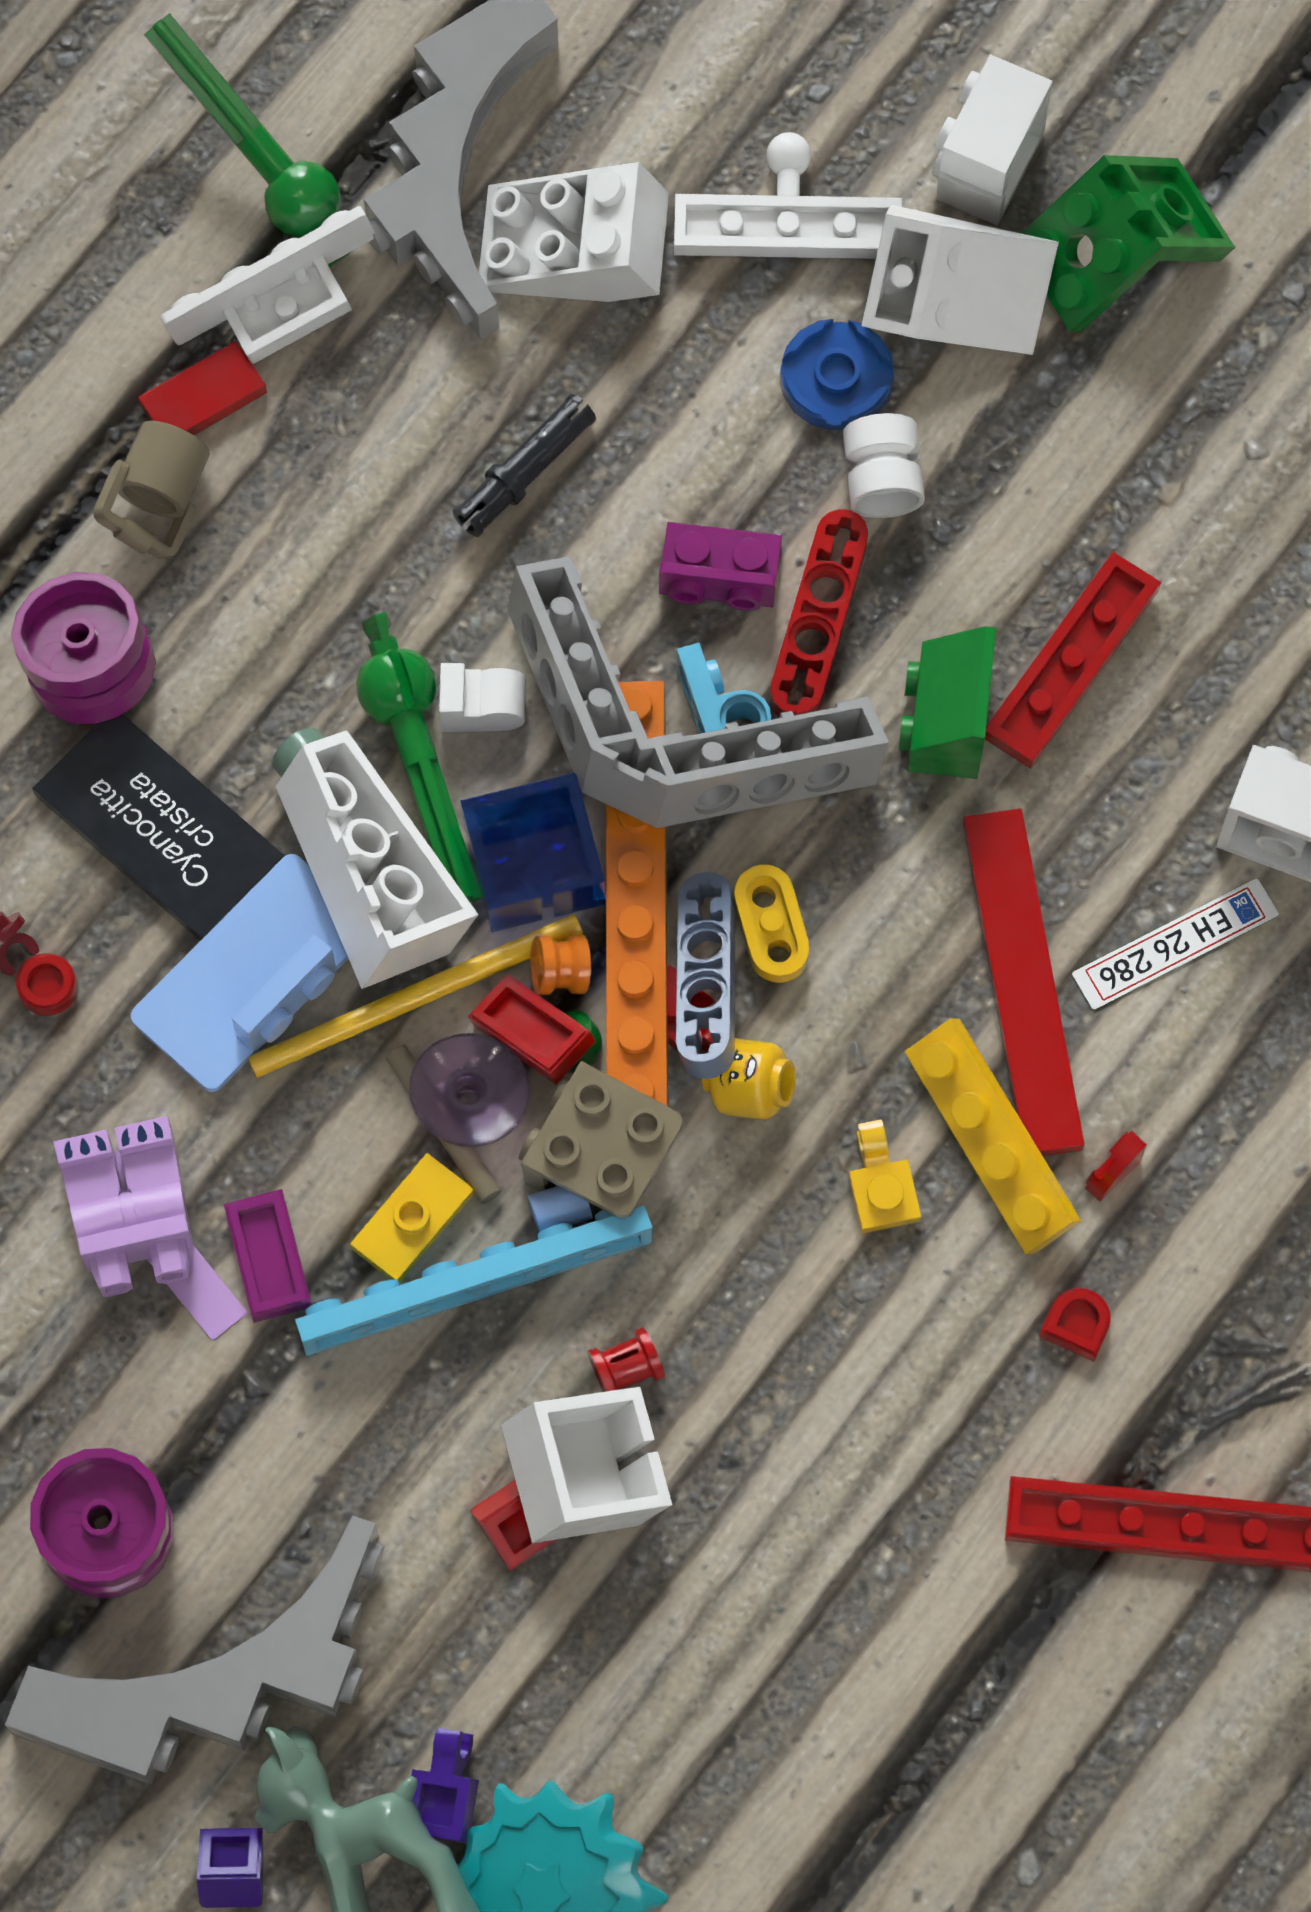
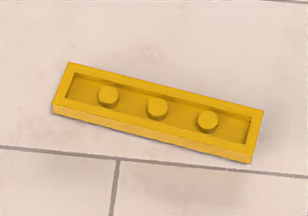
(992, 1136)

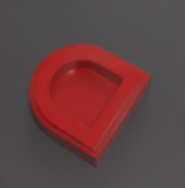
(1078, 1322)

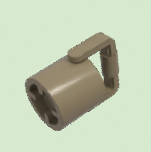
(158, 479)

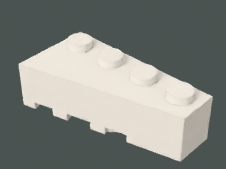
(370, 863)

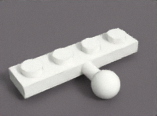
(781, 223)

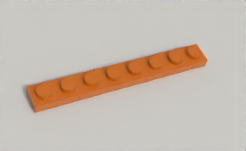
(637, 929)

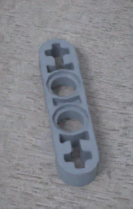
(704, 974)

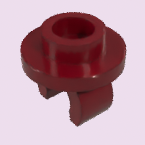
(9, 936)

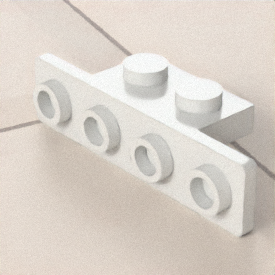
(278, 295)

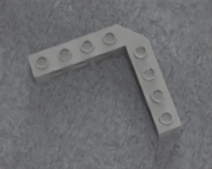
(671, 775)

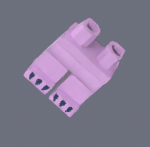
(132, 1224)

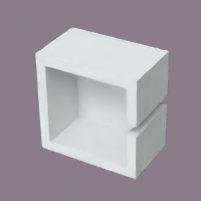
(991, 139)
(568, 1467)

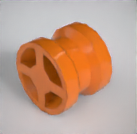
(560, 964)

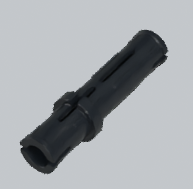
(507, 481)

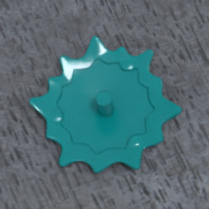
(554, 1857)

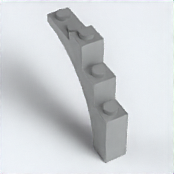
(462, 77)
(295, 1658)

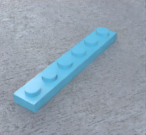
(450, 1286)

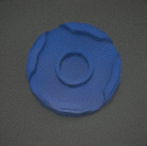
(836, 373)

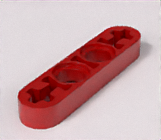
(818, 615)

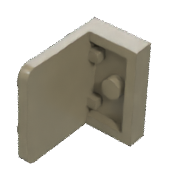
(600, 1141)

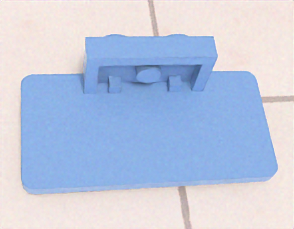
(245, 977)

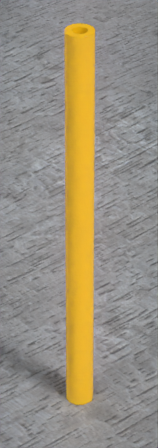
(407, 999)

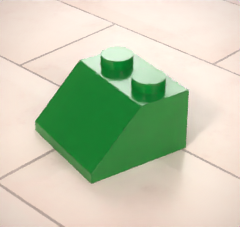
(950, 704)

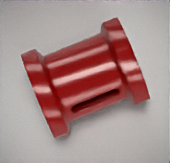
(626, 1362)

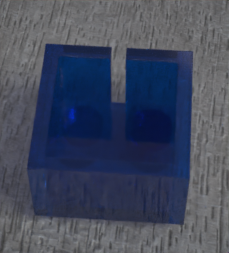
(533, 851)

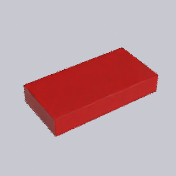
(205, 391)
(532, 1028)

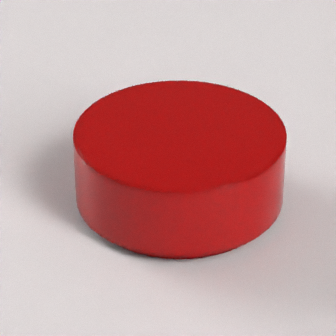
(46, 984)

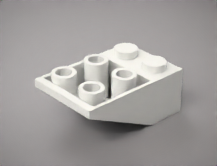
(576, 235)
(958, 282)

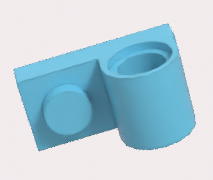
(701, 686)

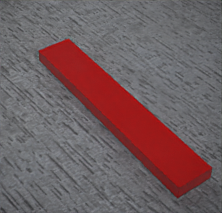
(1023, 980)
(1159, 1523)

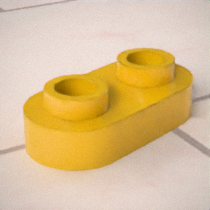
(771, 926)

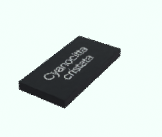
(157, 824)

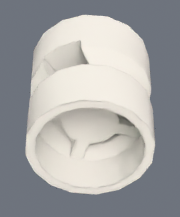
(883, 463)

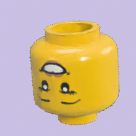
(755, 1083)

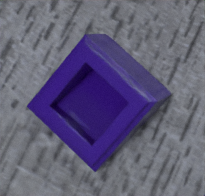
(230, 1867)

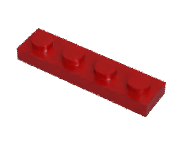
(1071, 660)

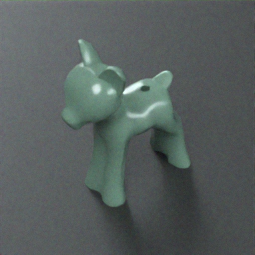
(297, 1787)

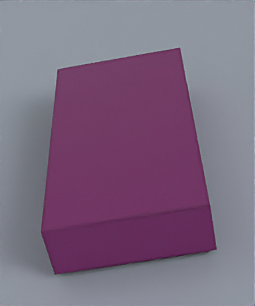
(267, 1255)

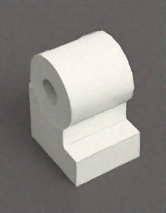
(481, 699)

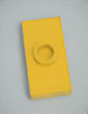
(412, 1218)

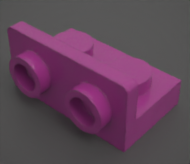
(719, 566)

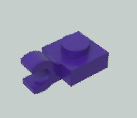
(443, 1795)

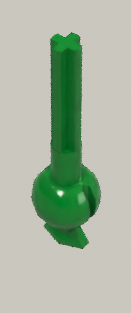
(299, 192)
(397, 692)

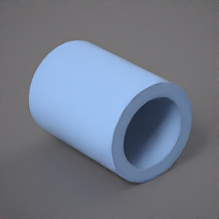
(557, 1207)

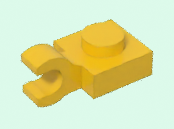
(882, 1189)

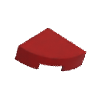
(1125, 1157)

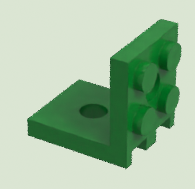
(1135, 217)

